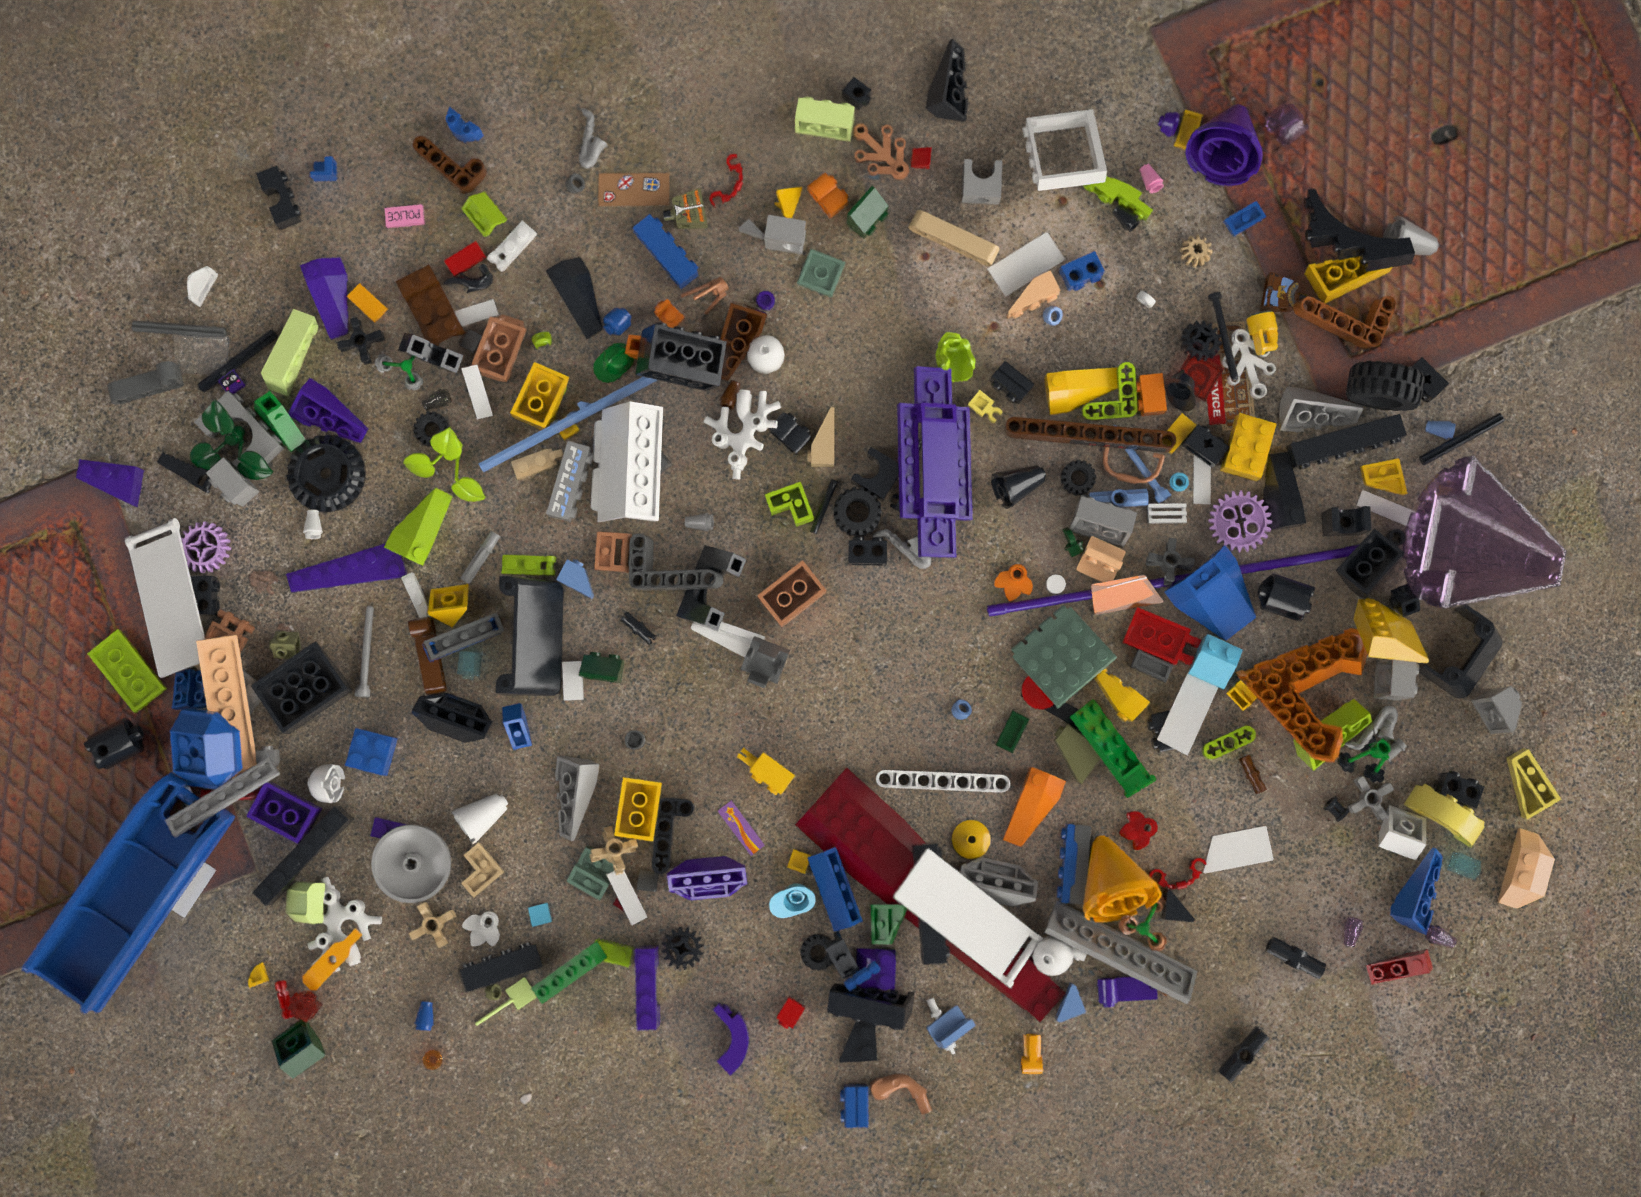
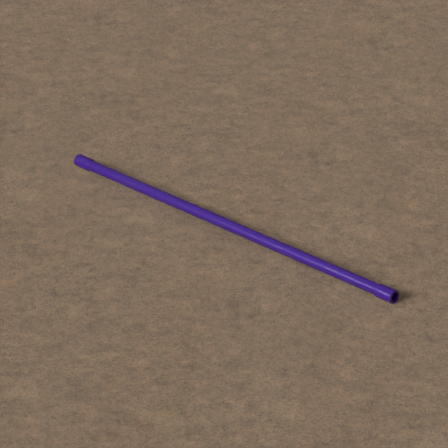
(1003, 608)

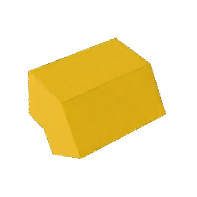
(1241, 695)

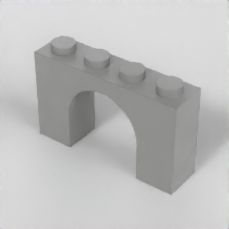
(262, 441)

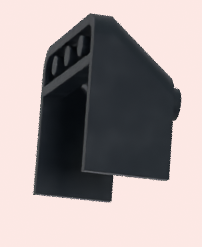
(1462, 681)

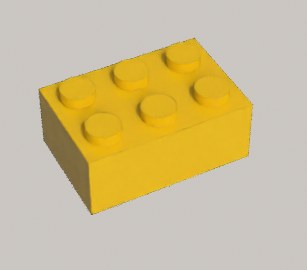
(1248, 447)

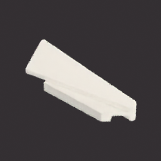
(729, 636)

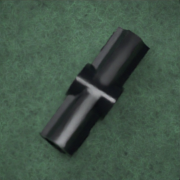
(1295, 957)
(1252, 1043)

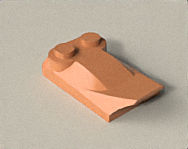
(499, 347)

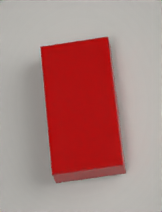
(465, 259)

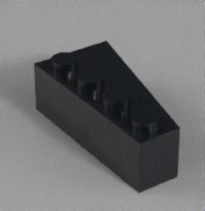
(499, 968)
(871, 1005)

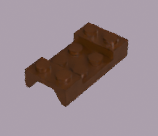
(430, 305)

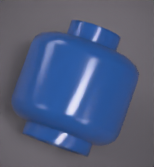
(617, 321)

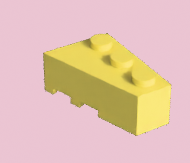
(1530, 784)

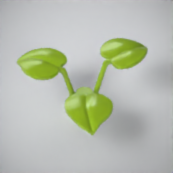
(451, 448)

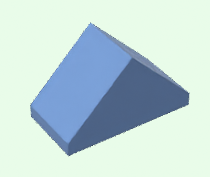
(1071, 1005)

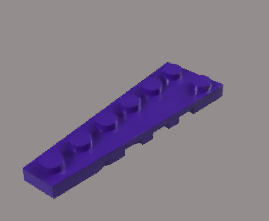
(356, 568)

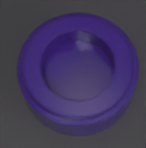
(765, 300)

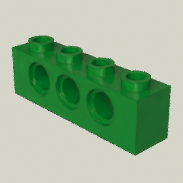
(569, 972)

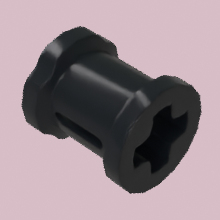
(1342, 810)

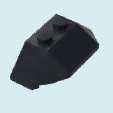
(452, 716)

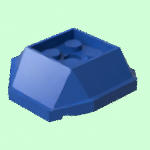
(205, 748)

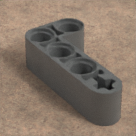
(164, 379)

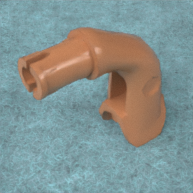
(884, 1086)

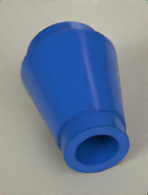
(424, 1017)

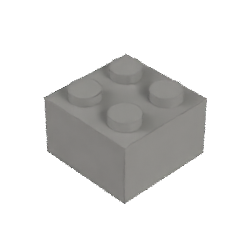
(232, 483)

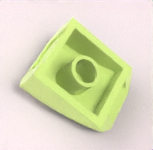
(305, 902)

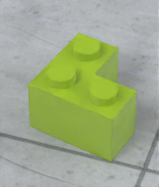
(791, 498)

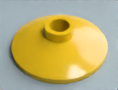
(963, 832)

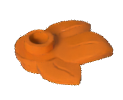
(1014, 585)

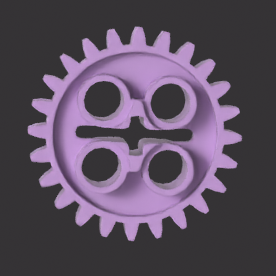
(1223, 525)

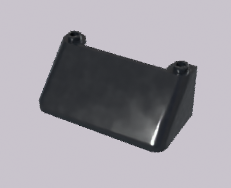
(535, 637)

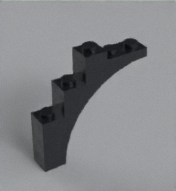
(1348, 243)

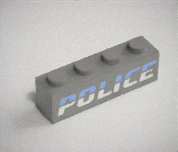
(569, 481)

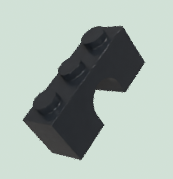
(285, 212)
(430, 353)

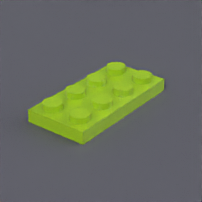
(127, 671)

